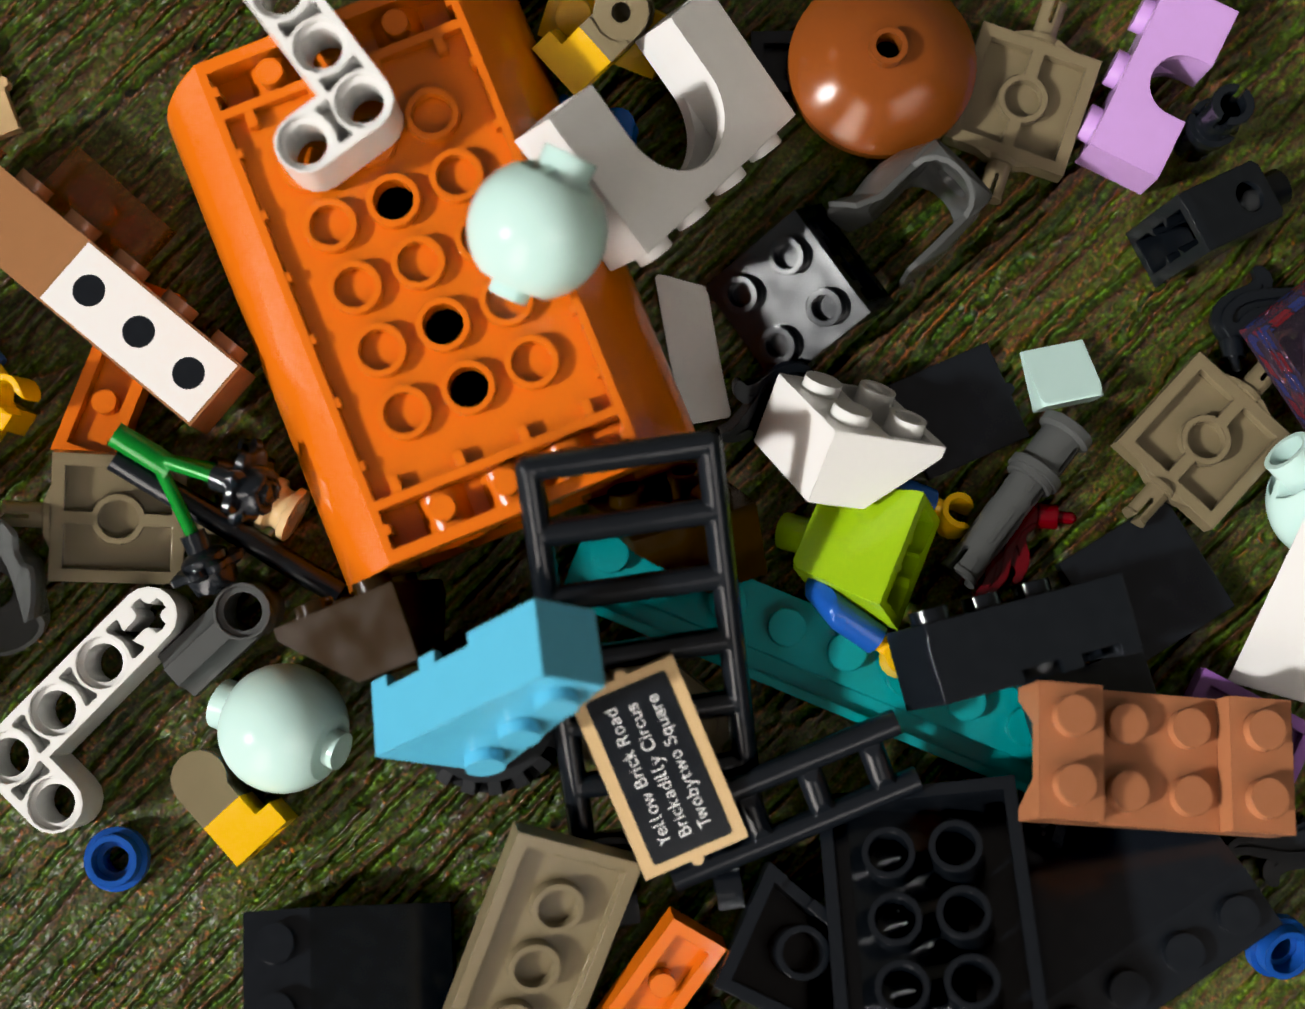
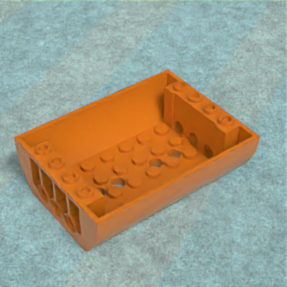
(347, 295)

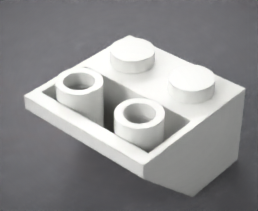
(843, 439)

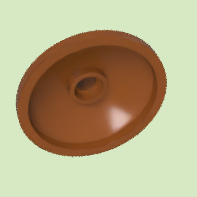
(879, 102)

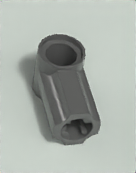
(220, 636)

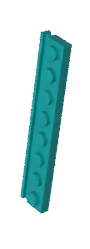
(807, 659)

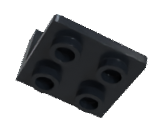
(798, 289)

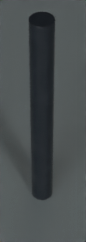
(253, 540)

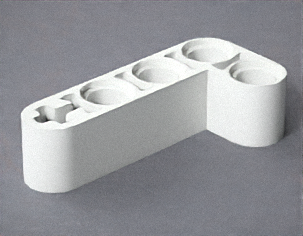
(337, 95)
(95, 698)

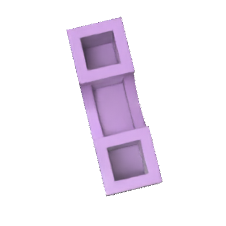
(1130, 133)

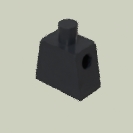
(1219, 214)

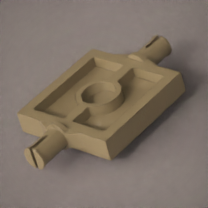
(1025, 101)
(1200, 443)
(102, 524)

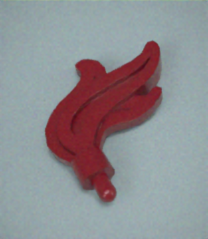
(1016, 551)

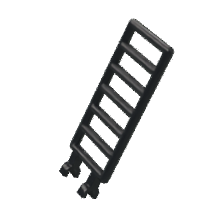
(718, 576)

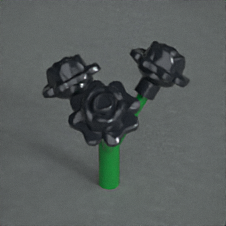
(247, 488)

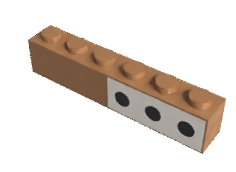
(113, 308)

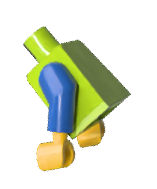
(868, 560)

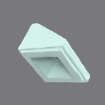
(1060, 376)

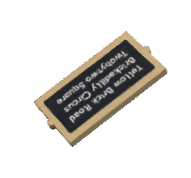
(659, 767)

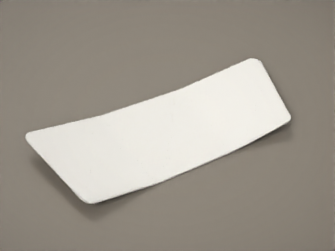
(693, 348)

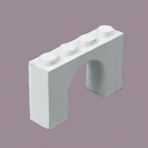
(728, 118)

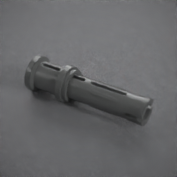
(1030, 477)

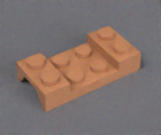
(1159, 761)

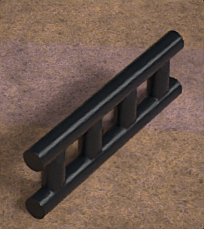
(823, 810)

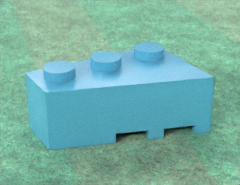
(493, 694)

